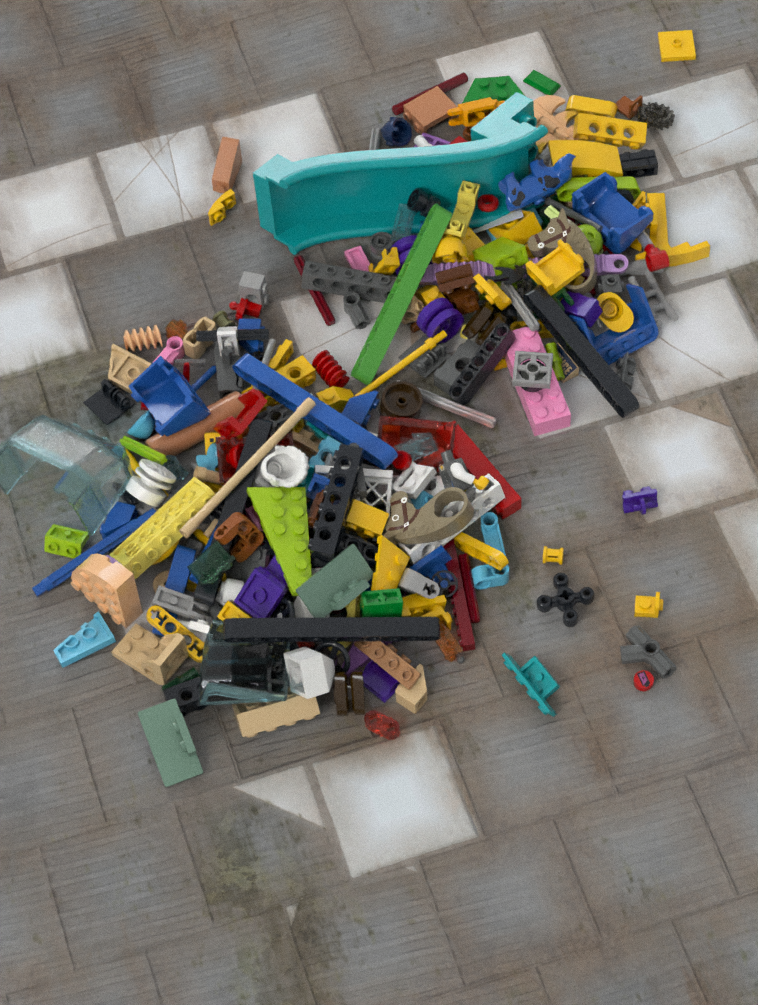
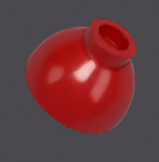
(234, 455)

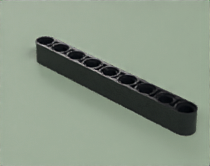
(581, 351)

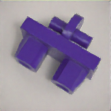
(639, 500)

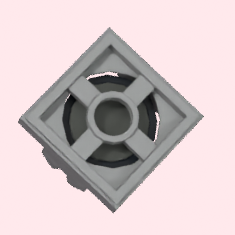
(532, 374)

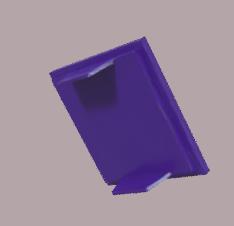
(379, 681)

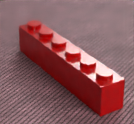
(479, 465)

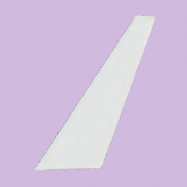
(507, 218)

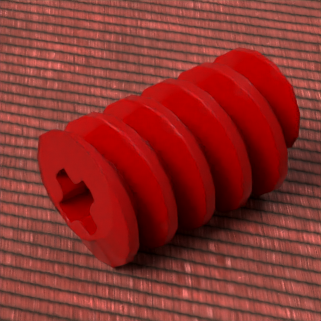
(329, 370)

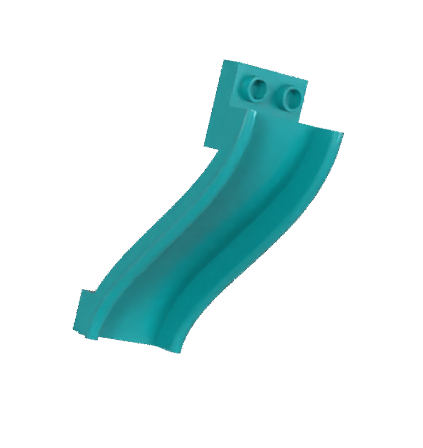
(361, 190)

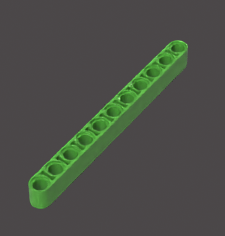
(401, 294)

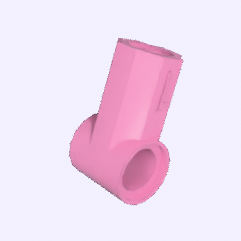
(170, 353)

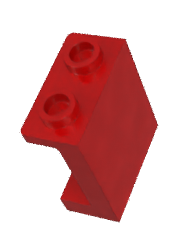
(232, 427)

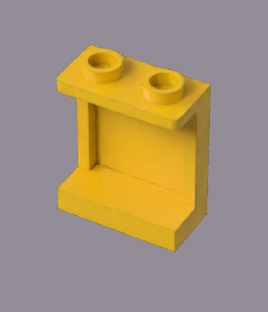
(556, 268)

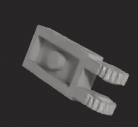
(178, 603)

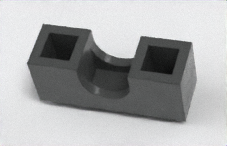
(448, 373)

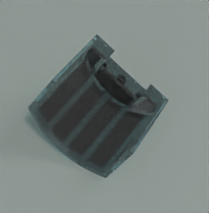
(241, 670)

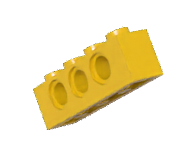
(636, 130)
(297, 371)

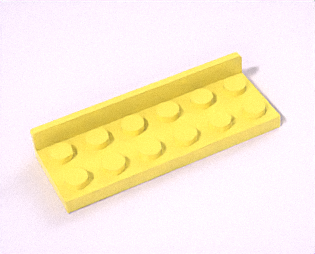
(162, 528)

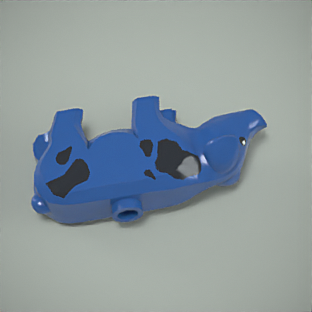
(537, 186)

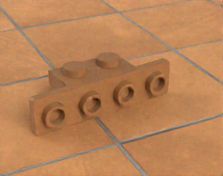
(391, 662)

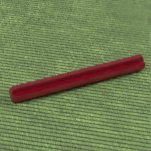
(444, 86)
(316, 295)

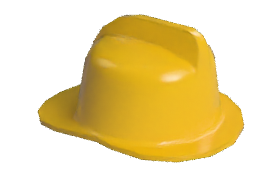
(615, 313)

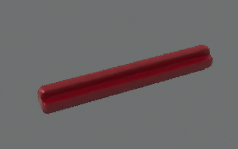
(469, 588)

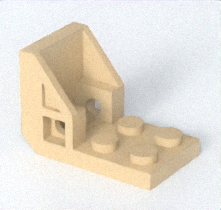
(152, 655)

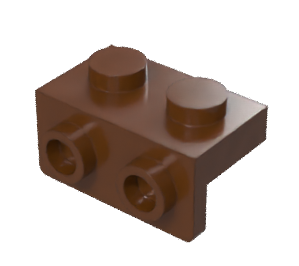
(455, 277)

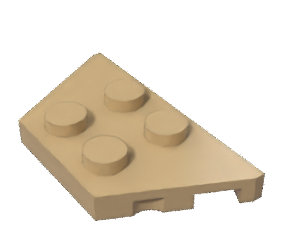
(125, 367)

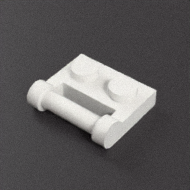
(416, 482)

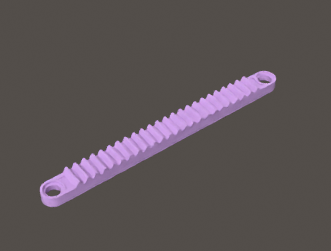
(605, 266)

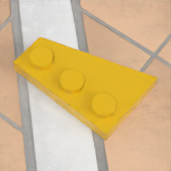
(389, 565)

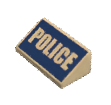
(569, 367)

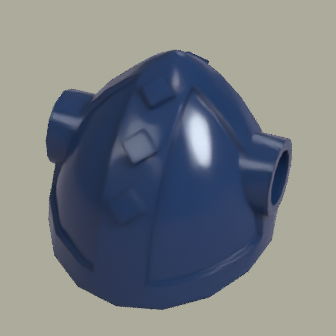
(396, 132)

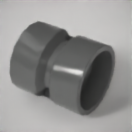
(378, 243)

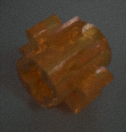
(176, 328)

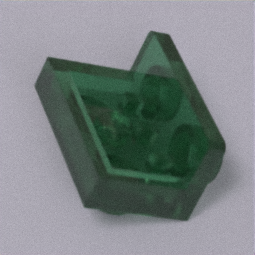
(211, 563)

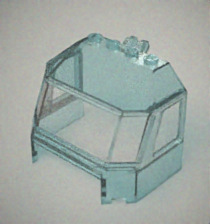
(93, 465)

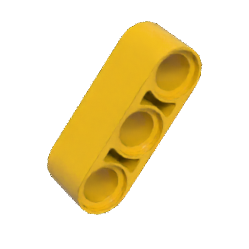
(591, 106)

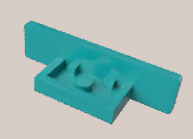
(536, 679)

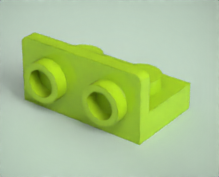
(65, 541)

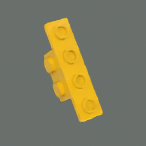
(658, 227)

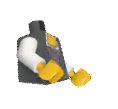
(456, 475)

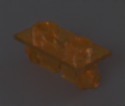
(448, 643)

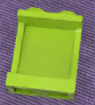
(502, 253)

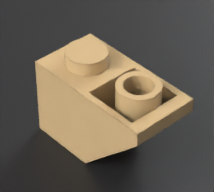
(416, 696)

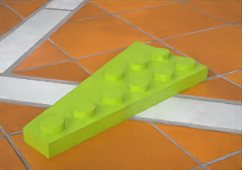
(286, 528)

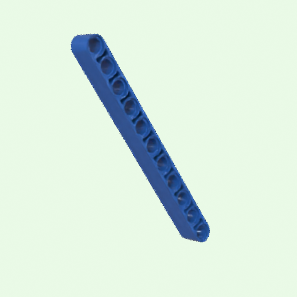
(321, 415)

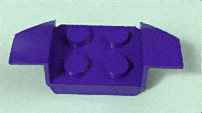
(262, 591)

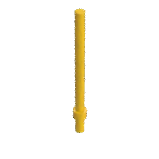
(429, 344)

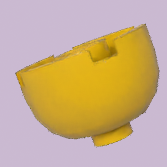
(450, 250)

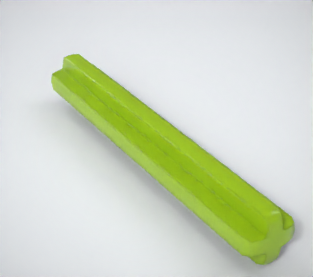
(143, 450)

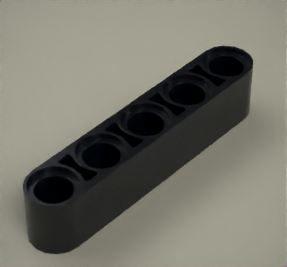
(483, 355)

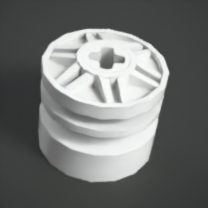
(150, 483)

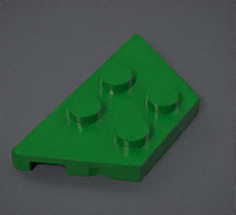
(493, 87)

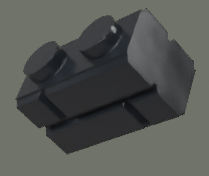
(639, 163)

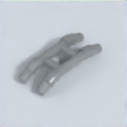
(655, 290)

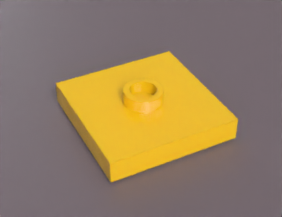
(676, 46)

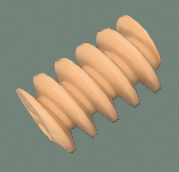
(142, 338)

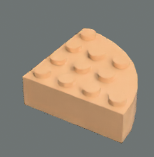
(109, 587)

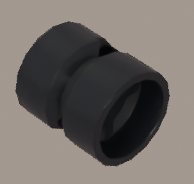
(421, 202)

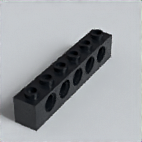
(329, 548)

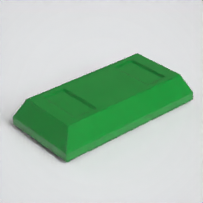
(542, 83)

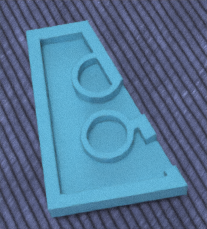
(86, 641)

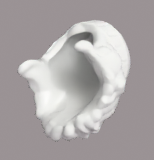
(285, 467)

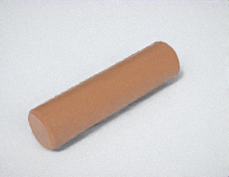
(194, 434)

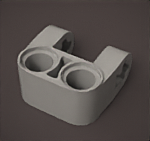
(415, 582)

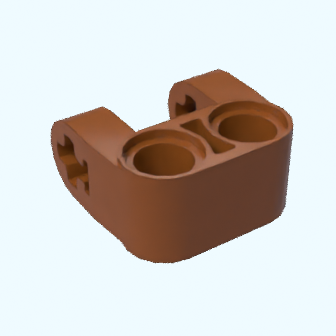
(246, 544)

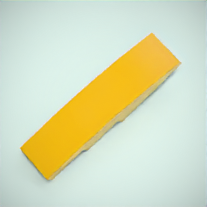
(682, 253)

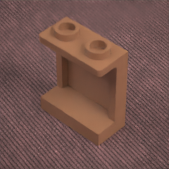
(428, 110)

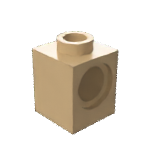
(412, 311)

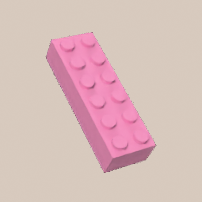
(547, 407)

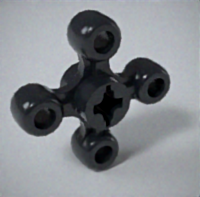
(565, 599)

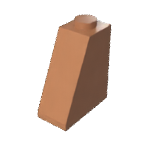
(227, 165)

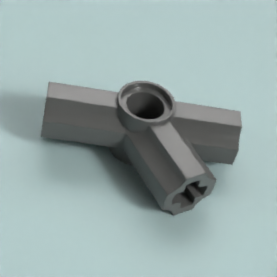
(638, 652)

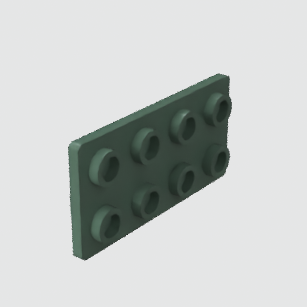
(336, 583)
(170, 742)

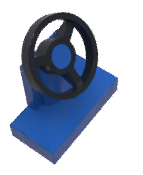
(434, 567)

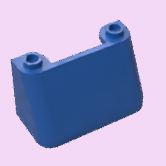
(608, 208)
(168, 397)

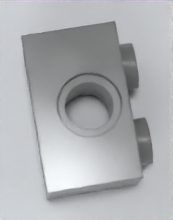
(254, 287)

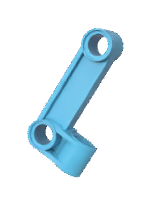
(486, 575)

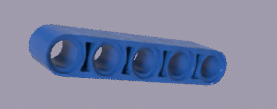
(177, 579)

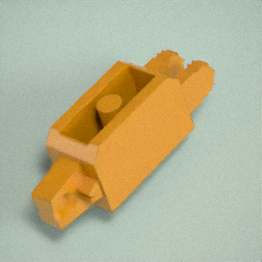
(472, 112)

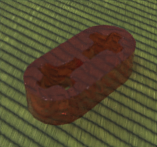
(383, 723)

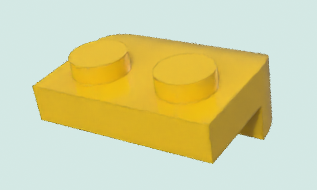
(493, 293)

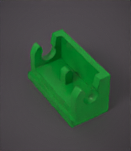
(381, 603)

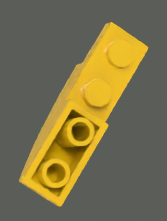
(416, 605)

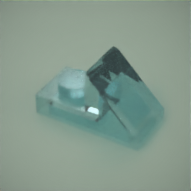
(419, 446)

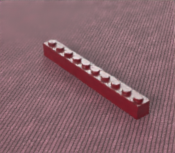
(459, 601)

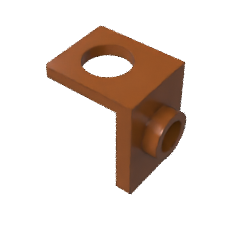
(628, 107)

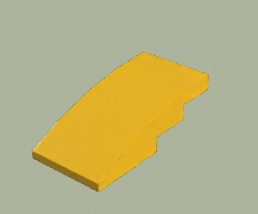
(590, 158)

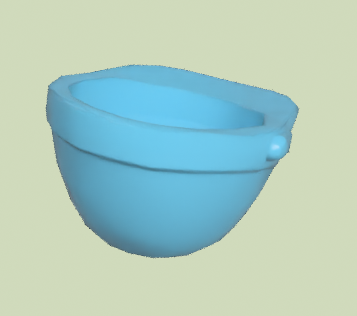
(143, 426)

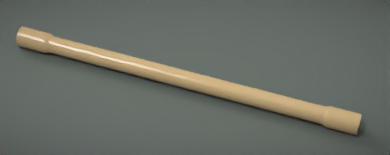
(194, 522)

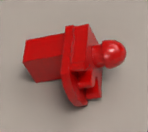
(245, 307)

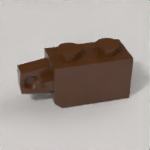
(463, 300)

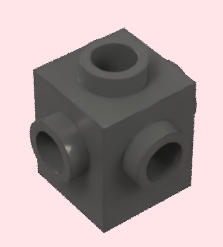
(612, 284)

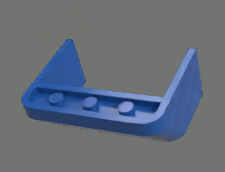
(614, 345)

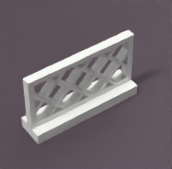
(371, 476)

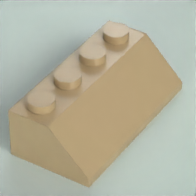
(269, 715)

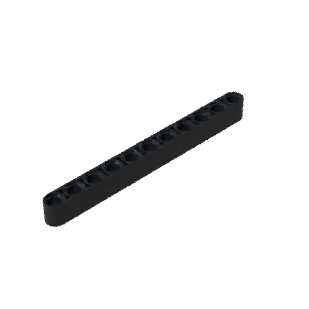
(236, 501)
(331, 629)

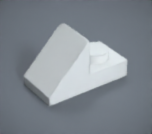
(228, 337)

